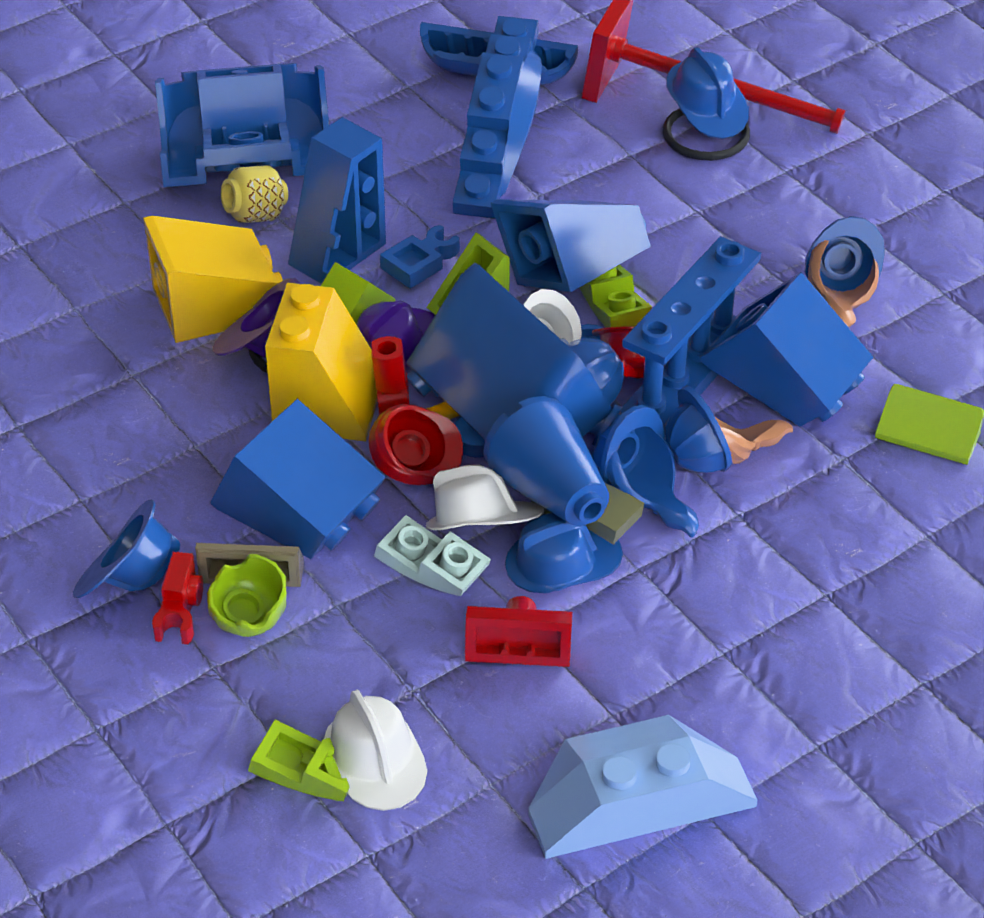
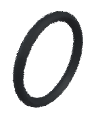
(701, 155)

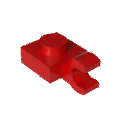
(179, 593)

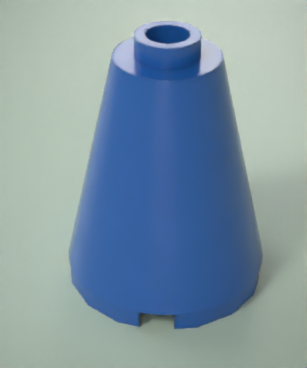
(547, 460)

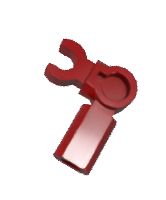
(390, 372)

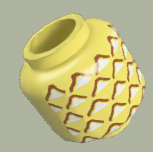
(254, 194)

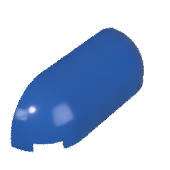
(461, 50)

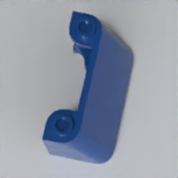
(493, 353)

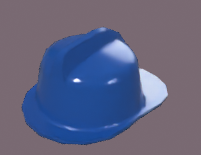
(708, 94)
(559, 556)
(135, 557)

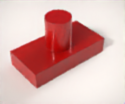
(518, 634)

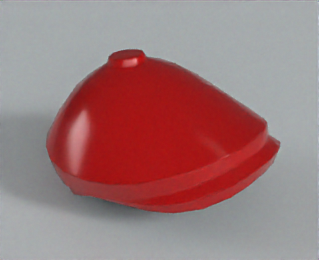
(414, 444)

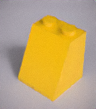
(205, 274)
(321, 360)

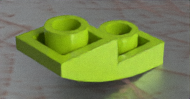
(614, 299)

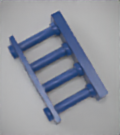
(686, 325)

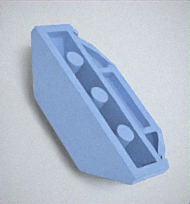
(634, 784)

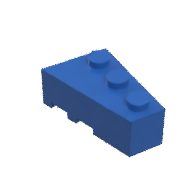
(340, 201)

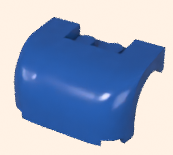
(238, 120)

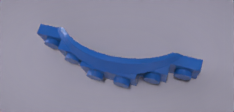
(498, 115)

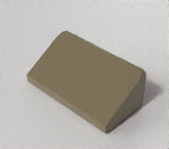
(213, 556)

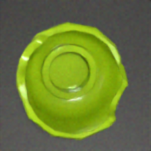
(248, 596)

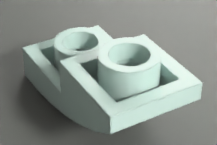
(432, 561)

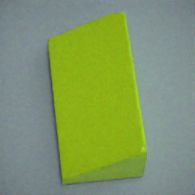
(930, 423)

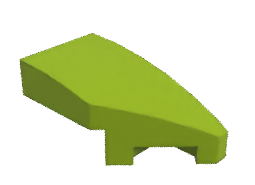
(299, 763)

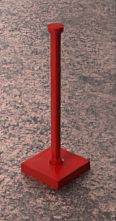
(611, 46)

